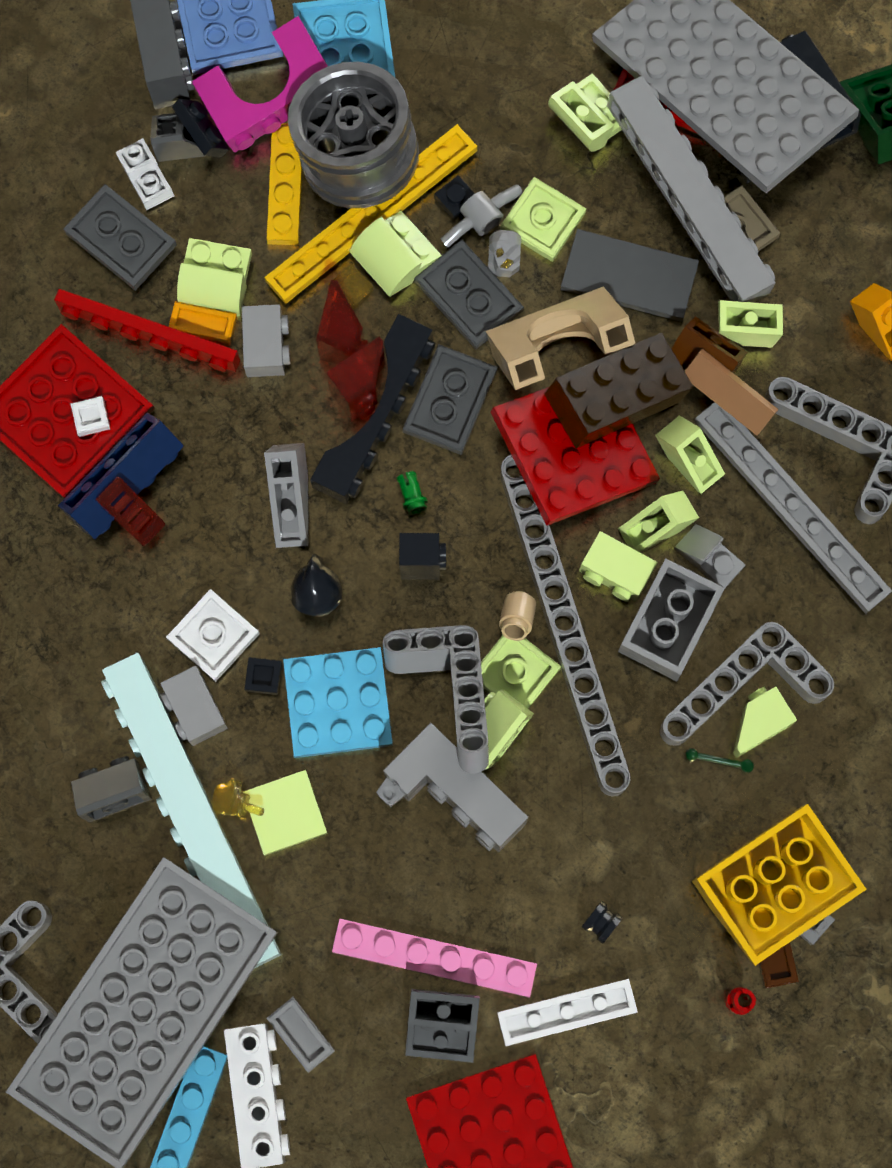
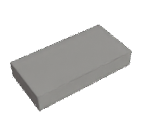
(300, 1034)

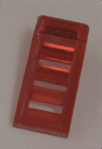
(144, 526)

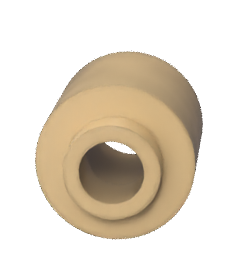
(517, 615)

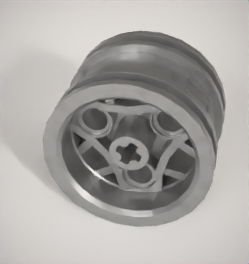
(366, 125)

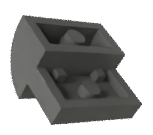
(442, 1025)

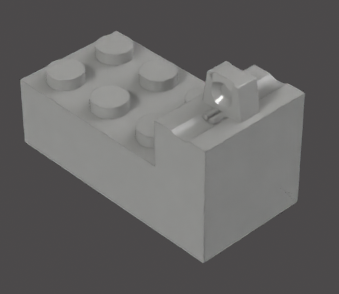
(472, 796)

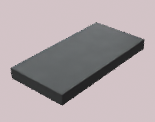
(631, 274)

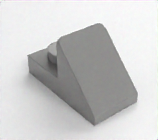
(709, 556)

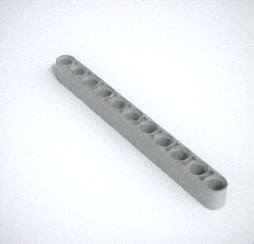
(566, 639)

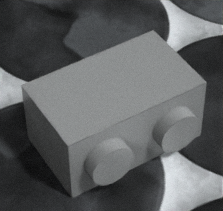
(263, 340)
(193, 706)

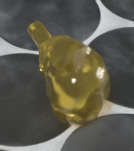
(230, 800)

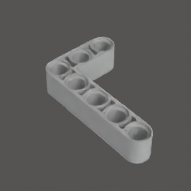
(849, 437)
(454, 650)
(739, 676)
(25, 994)

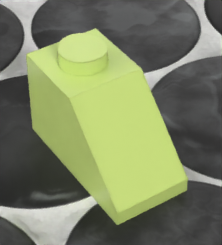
(751, 322)
(690, 453)
(658, 521)
(762, 719)

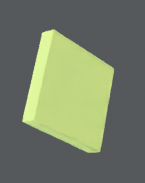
(543, 218)
(518, 670)
(289, 813)

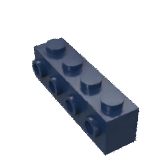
(133, 459)

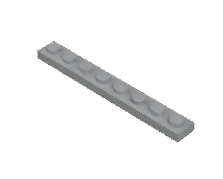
(794, 507)

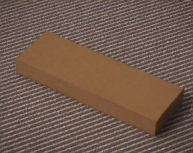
(730, 392)

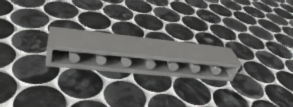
(690, 192)

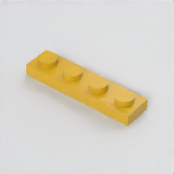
(284, 190)

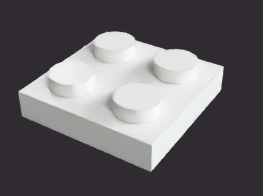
(212, 635)

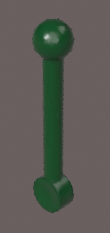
(746, 765)

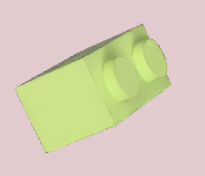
(617, 567)

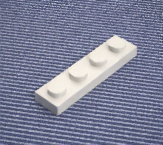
(567, 1012)

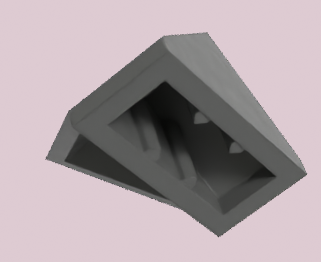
(171, 139)

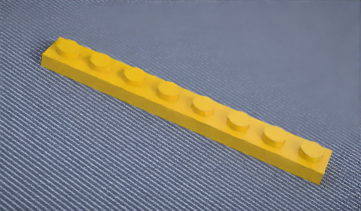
(337, 239)

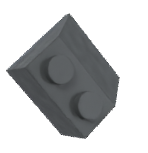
(110, 789)

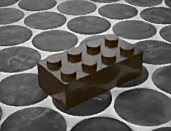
(618, 390)

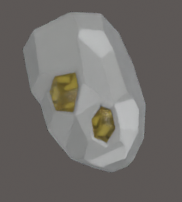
(504, 253)

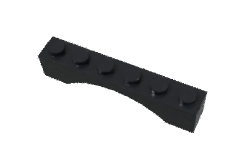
(343, 465)

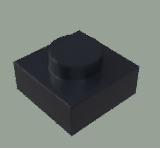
(453, 196)
(263, 676)

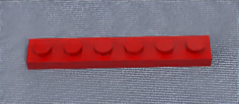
(158, 335)

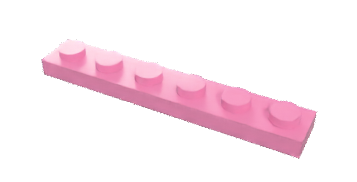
(434, 958)

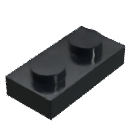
(203, 132)

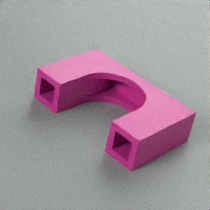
(245, 122)

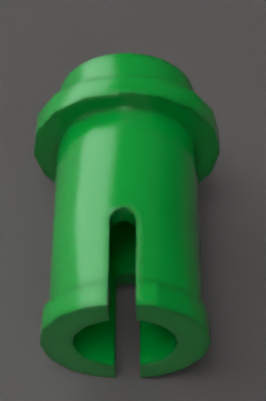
(412, 494)

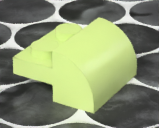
(586, 111)
(393, 252)
(214, 275)

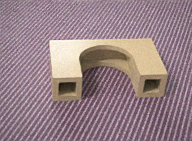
(587, 315)

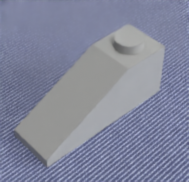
(288, 493)

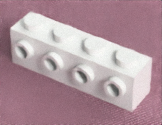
(255, 1096)

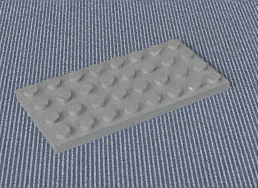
(729, 82)
(141, 1013)

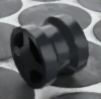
(602, 922)

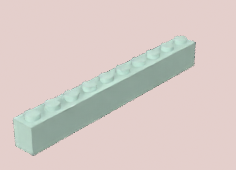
(178, 786)

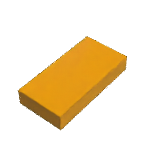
(204, 322)

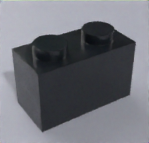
(421, 556)

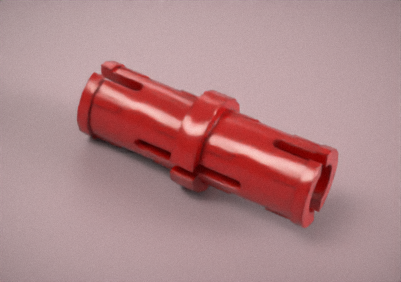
(747, 1005)

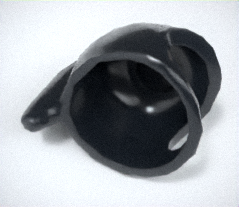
(316, 588)

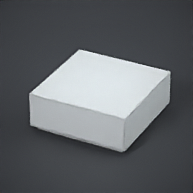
(90, 416)

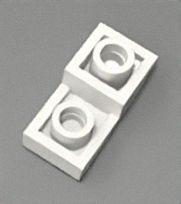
(144, 174)

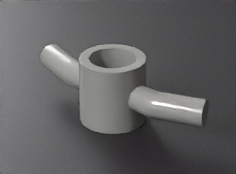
(481, 213)

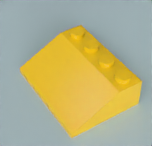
(779, 884)

